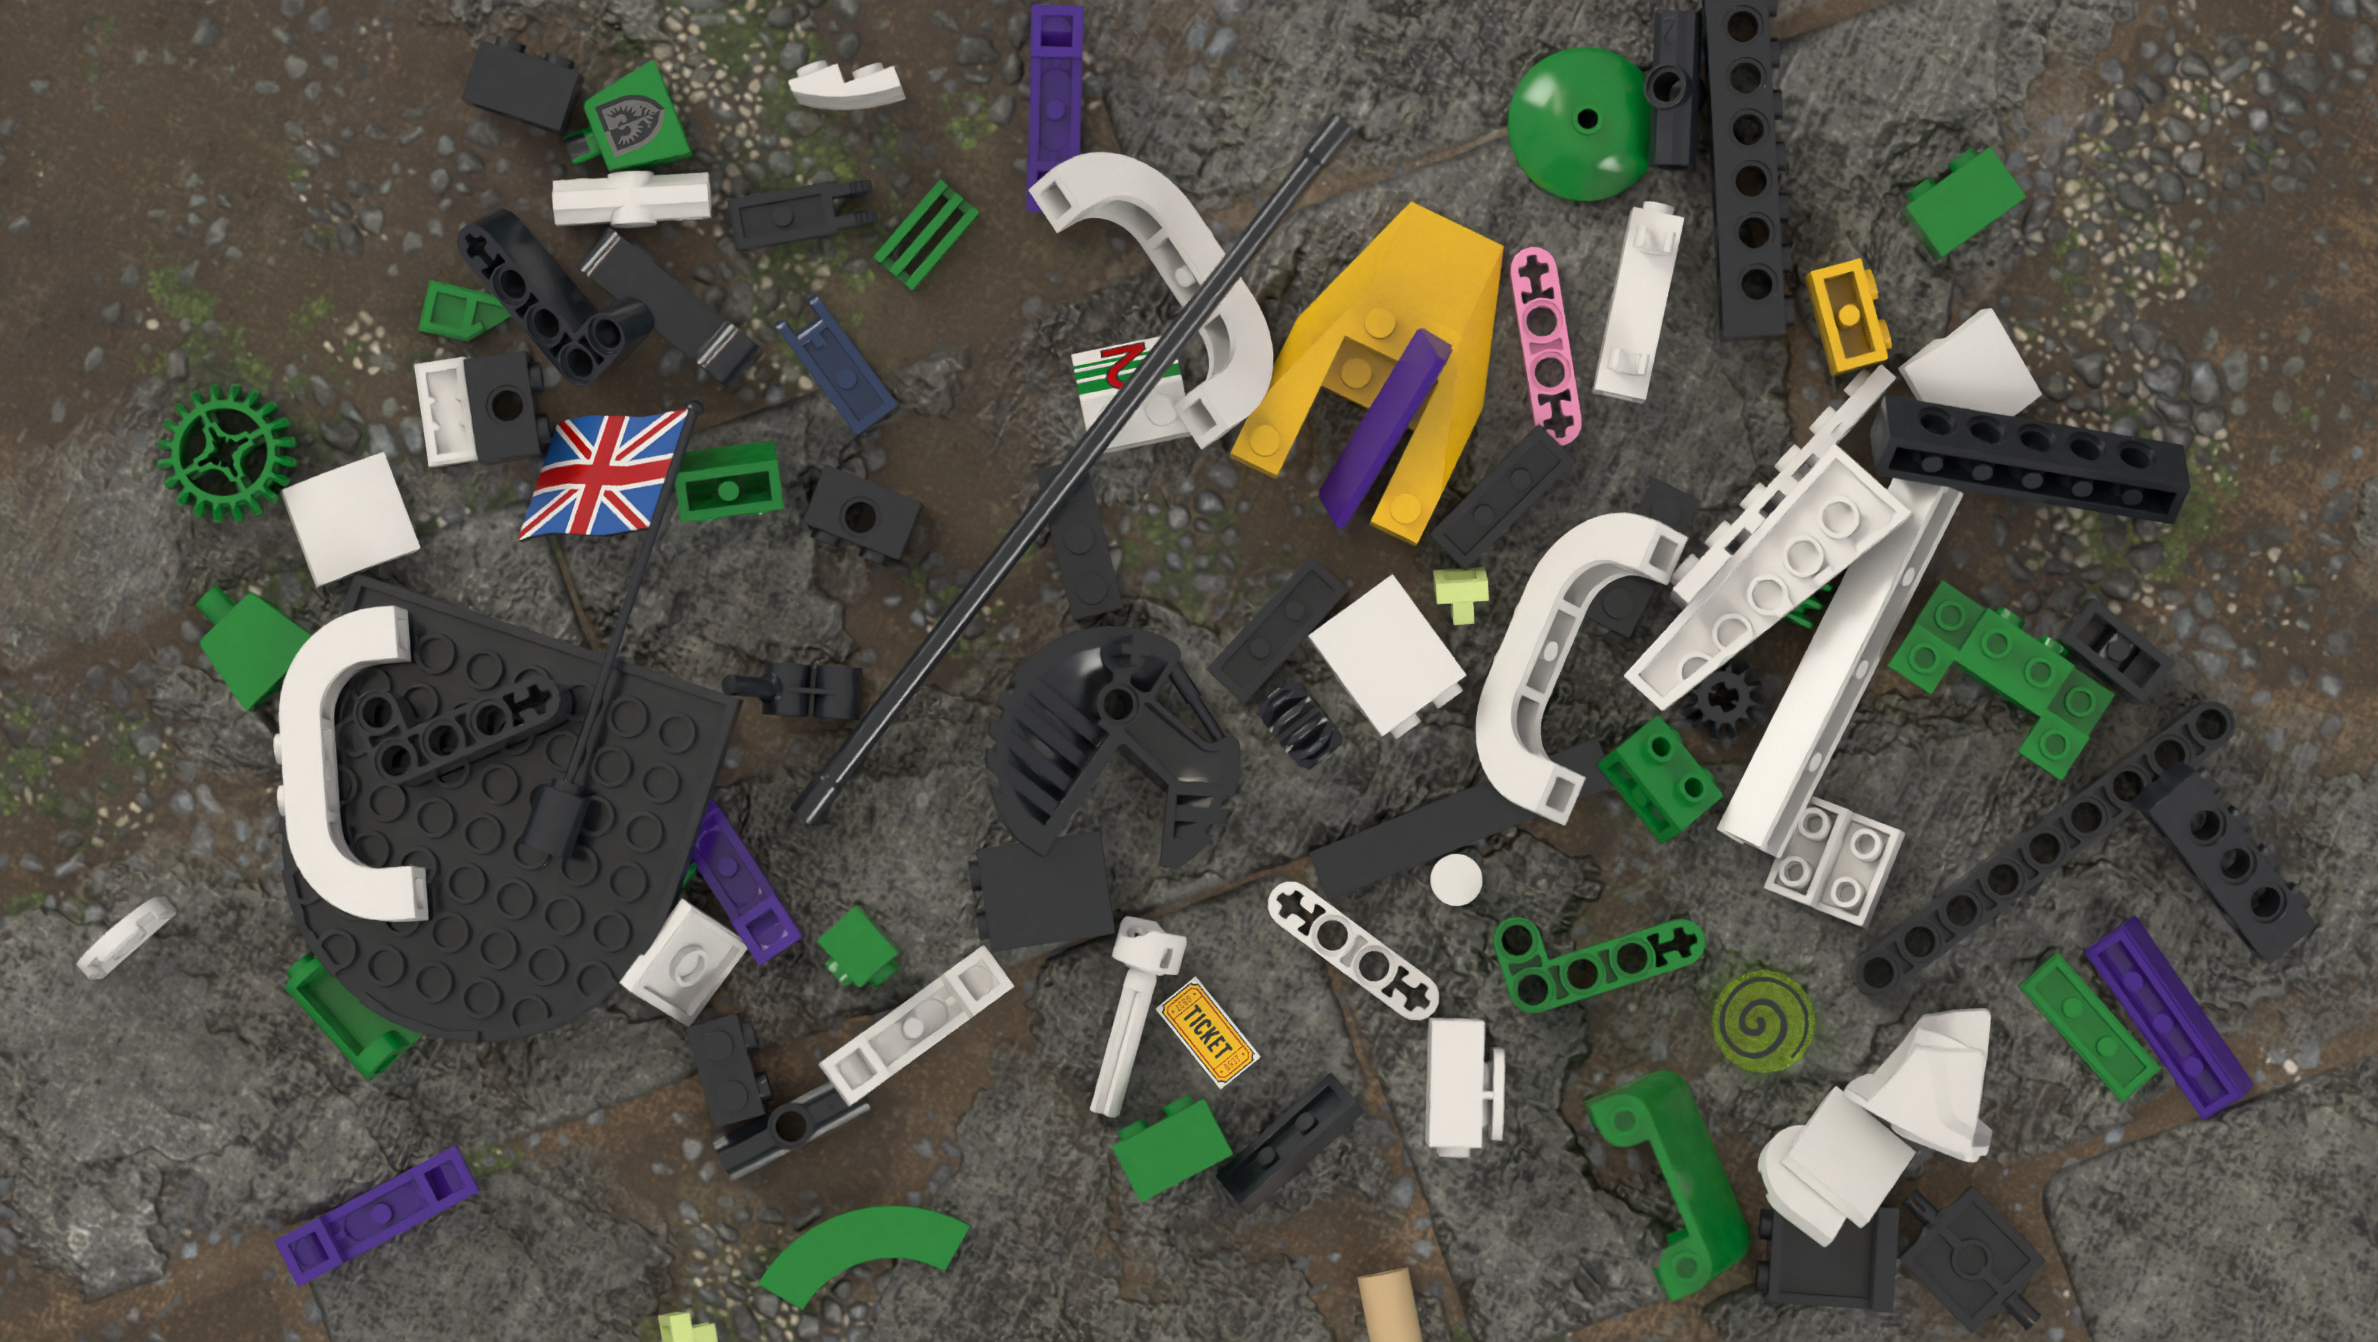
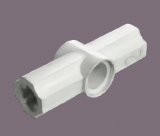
(632, 199)

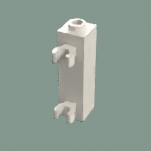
(1638, 302)

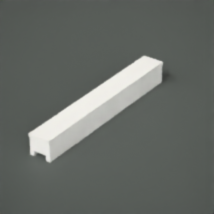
(1836, 672)

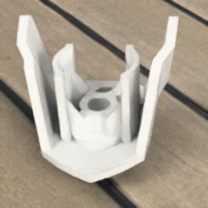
(1934, 1084)

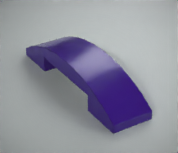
(1054, 90)
(743, 888)
(377, 1215)

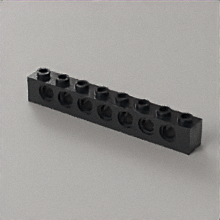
(1739, 315)

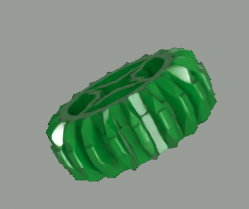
(204, 464)

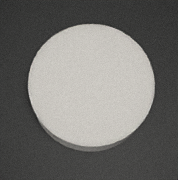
(1456, 879)

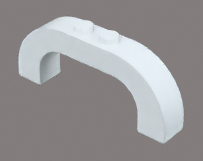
(1185, 255)
(1539, 644)
(310, 766)

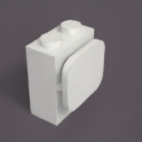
(1388, 658)
(1461, 1087)

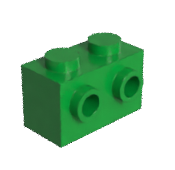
(1962, 202)
(728, 482)
(1660, 779)
(860, 950)
(1171, 1148)

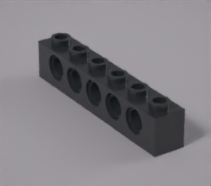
(2029, 459)

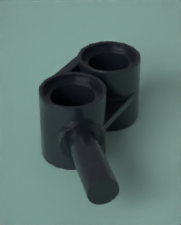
(802, 691)

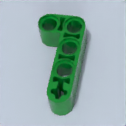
(1601, 955)

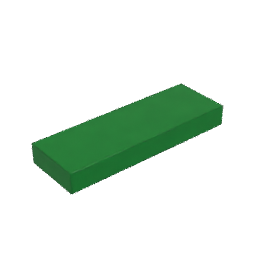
(2088, 1027)

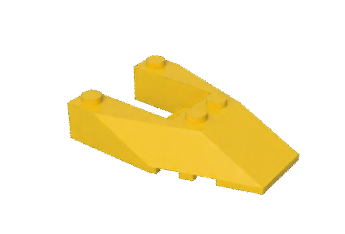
(1353, 334)

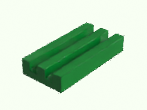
(954, 202)

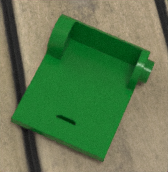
(358, 1032)

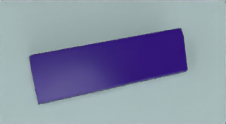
(1383, 425)
(2169, 1018)

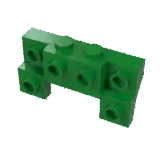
(2010, 664)

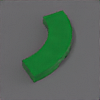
(858, 1238)

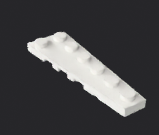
(1793, 466)
(1797, 550)

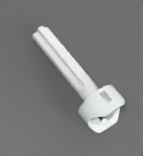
(1146, 955)

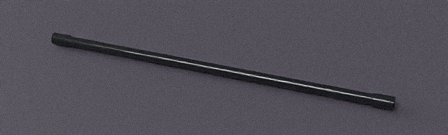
(1317, 157)

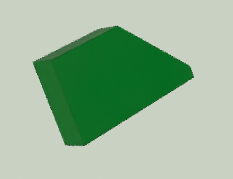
(460, 312)

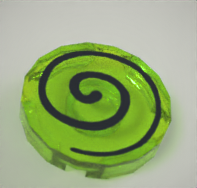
(1762, 1021)

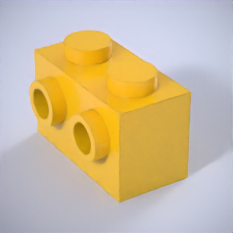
(1847, 317)

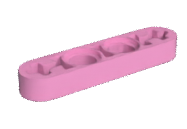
(1553, 346)

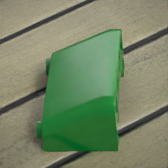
(1665, 1113)

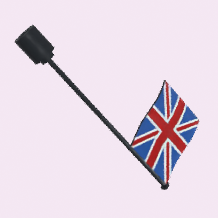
(603, 482)

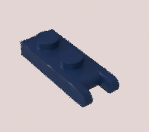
(839, 369)

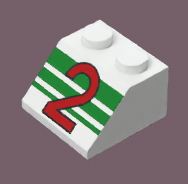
(1103, 373)

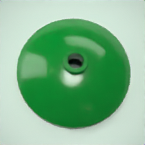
(1552, 144)

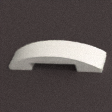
(916, 1025)

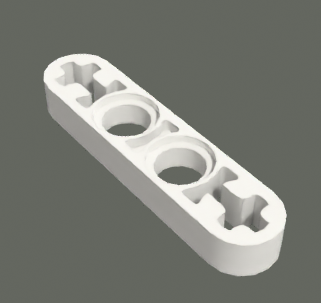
(1349, 955)

